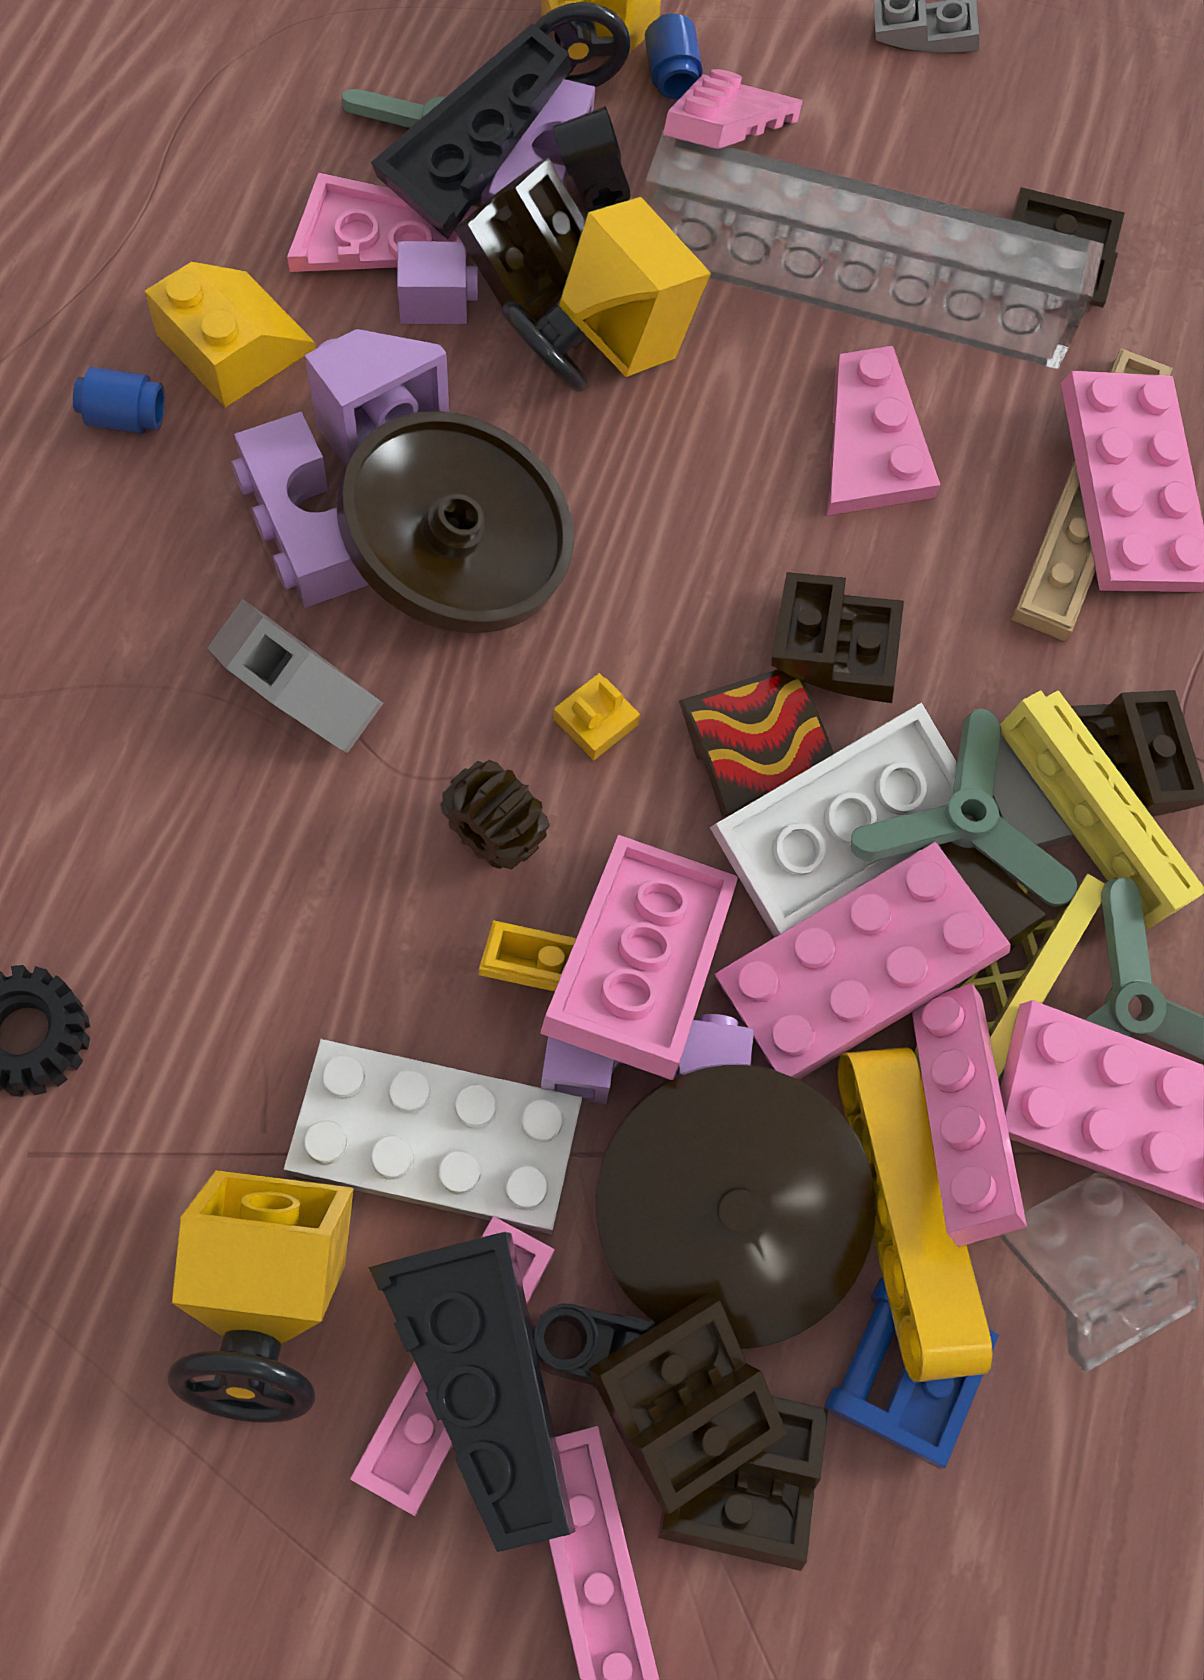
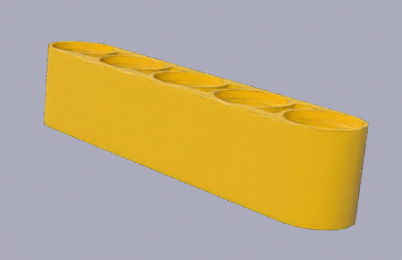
(923, 1270)

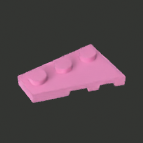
(356, 227)
(877, 437)

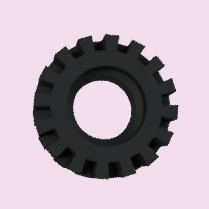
(64, 1035)

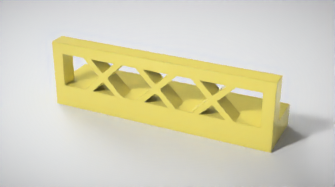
(1099, 804)
(1042, 968)

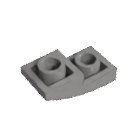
(928, 26)

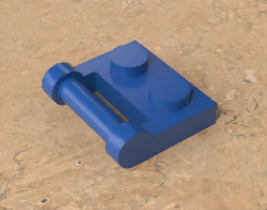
(918, 1415)

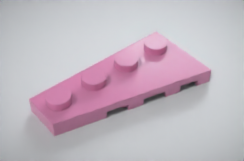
(724, 111)

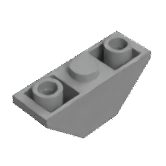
(293, 676)

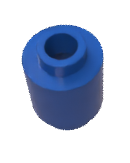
(673, 54)
(119, 400)

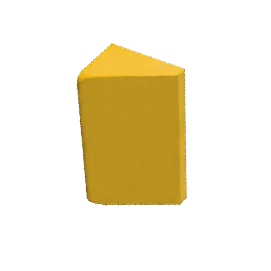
(525, 955)

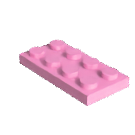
(1136, 481)
(641, 958)
(862, 963)
(1106, 1102)

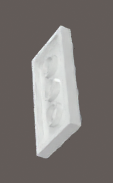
(797, 838)
(434, 1136)

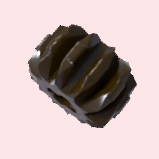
(495, 814)

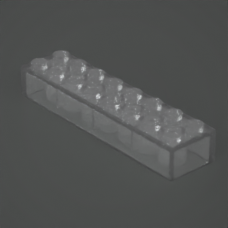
(875, 250)

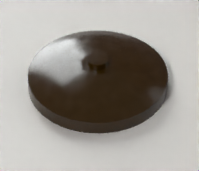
(454, 522)
(737, 1194)

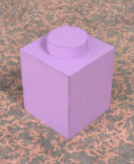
(434, 282)

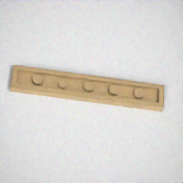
(1065, 557)

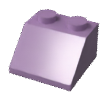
(371, 380)

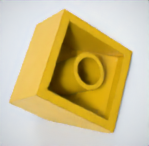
(225, 328)

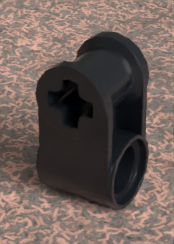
(593, 159)
(600, 1337)

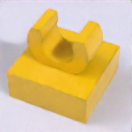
(596, 716)

